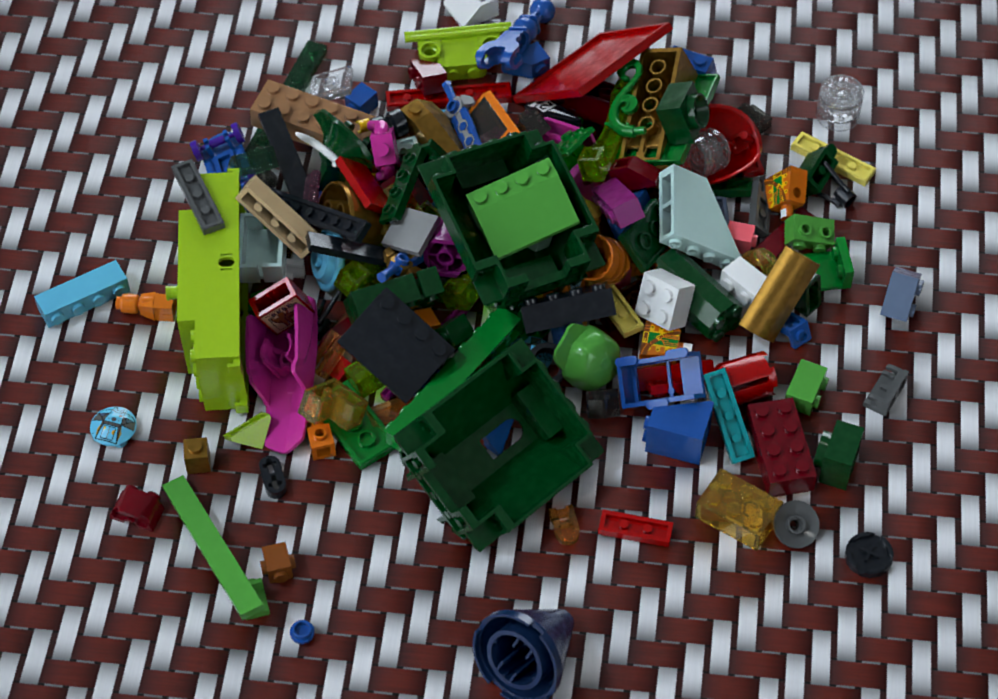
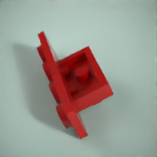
(655, 378)

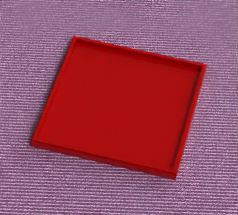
(592, 63)

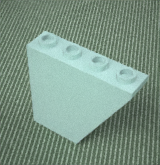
(692, 218)

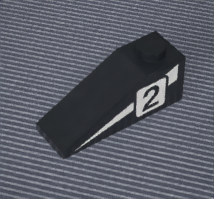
(554, 110)

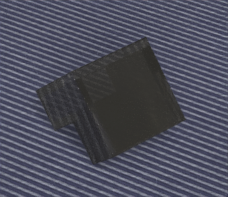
(759, 117)

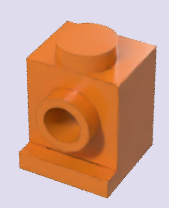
(321, 441)

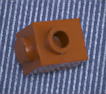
(277, 563)

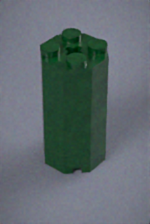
(712, 306)

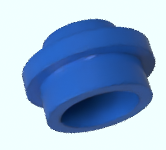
(302, 632)

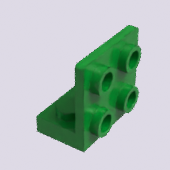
(572, 145)
(835, 266)

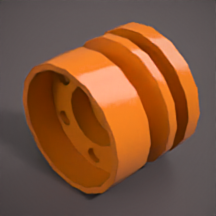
(617, 261)

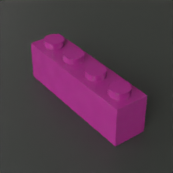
(617, 203)

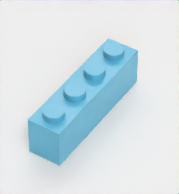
(82, 293)

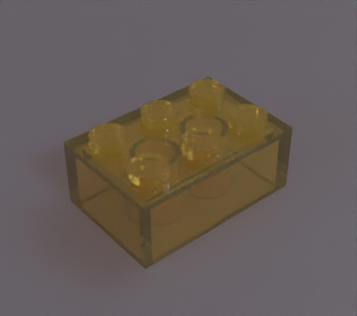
(738, 509)

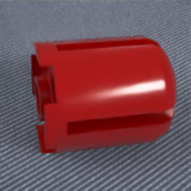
(750, 377)

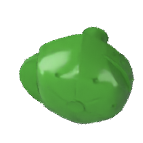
(586, 357)

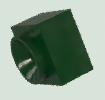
(683, 112)
(838, 454)

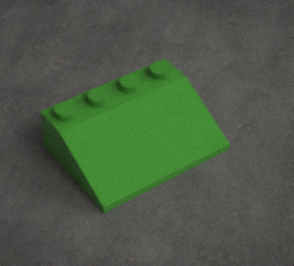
(522, 209)

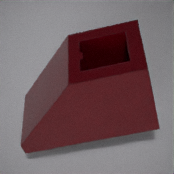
(427, 76)
(635, 173)

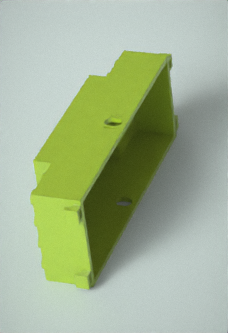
(212, 299)

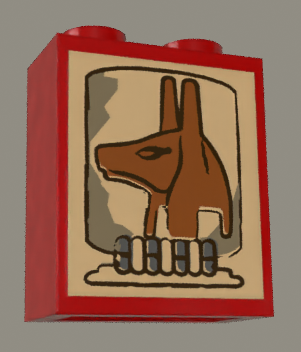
(276, 305)

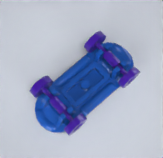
(219, 149)

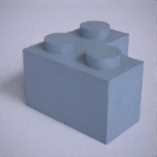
(901, 293)

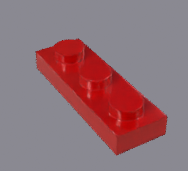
(635, 528)

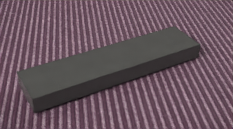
(198, 197)

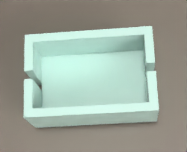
(260, 252)

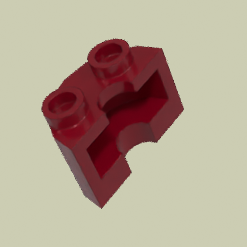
(138, 507)

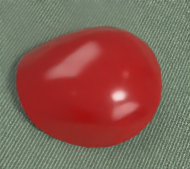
(741, 136)

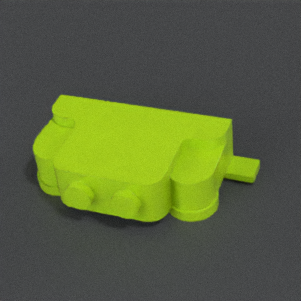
(456, 47)

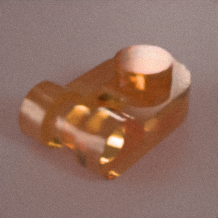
(567, 530)

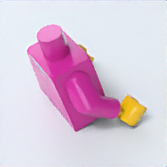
(383, 147)

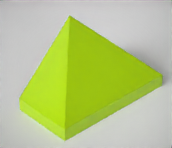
(251, 432)

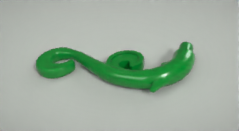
(631, 102)

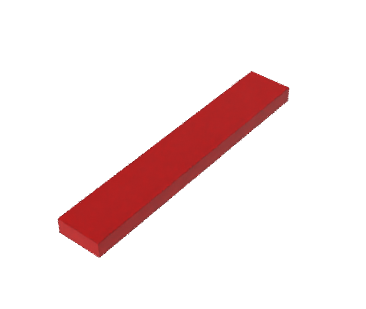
(400, 98)

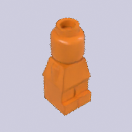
(151, 305)

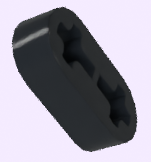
(277, 476)

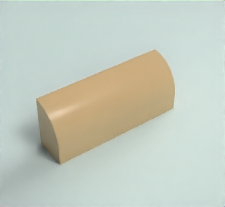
(275, 215)

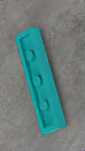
(728, 416)

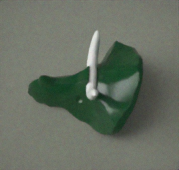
(337, 141)

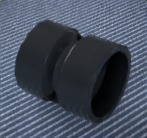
(397, 120)

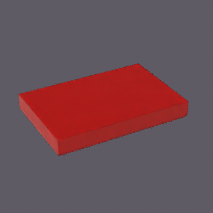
(363, 184)

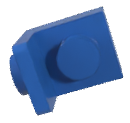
(797, 330)

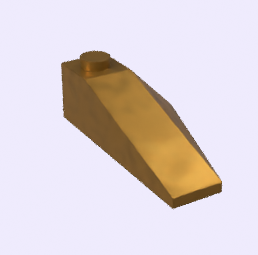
(430, 122)

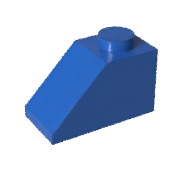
(534, 63)

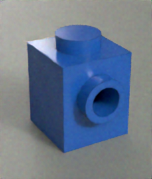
(362, 98)

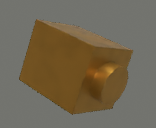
(197, 455)

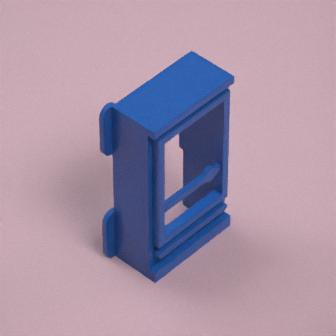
(691, 376)

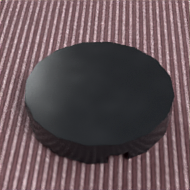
(869, 555)

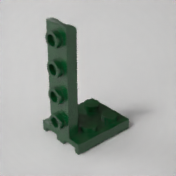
(407, 177)

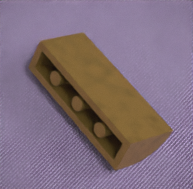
(779, 294)

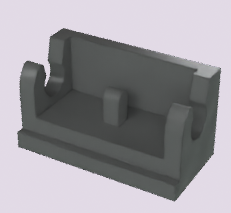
(886, 390)

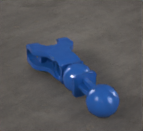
(514, 42)

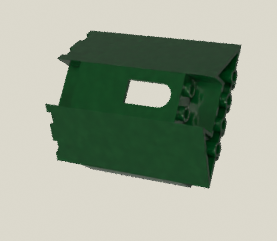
(526, 271)
(486, 494)

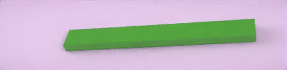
(213, 548)

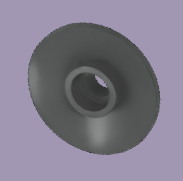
(806, 524)

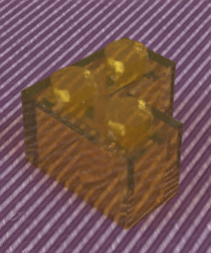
(333, 402)

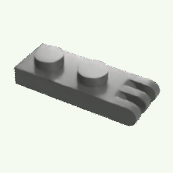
(759, 211)

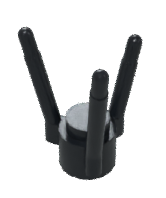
(843, 194)
(323, 322)

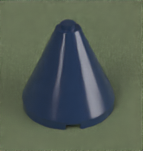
(524, 651)

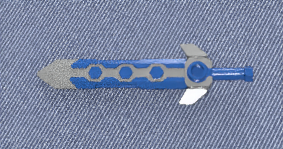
(460, 117)

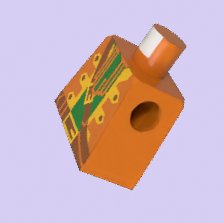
(786, 191)
(659, 340)

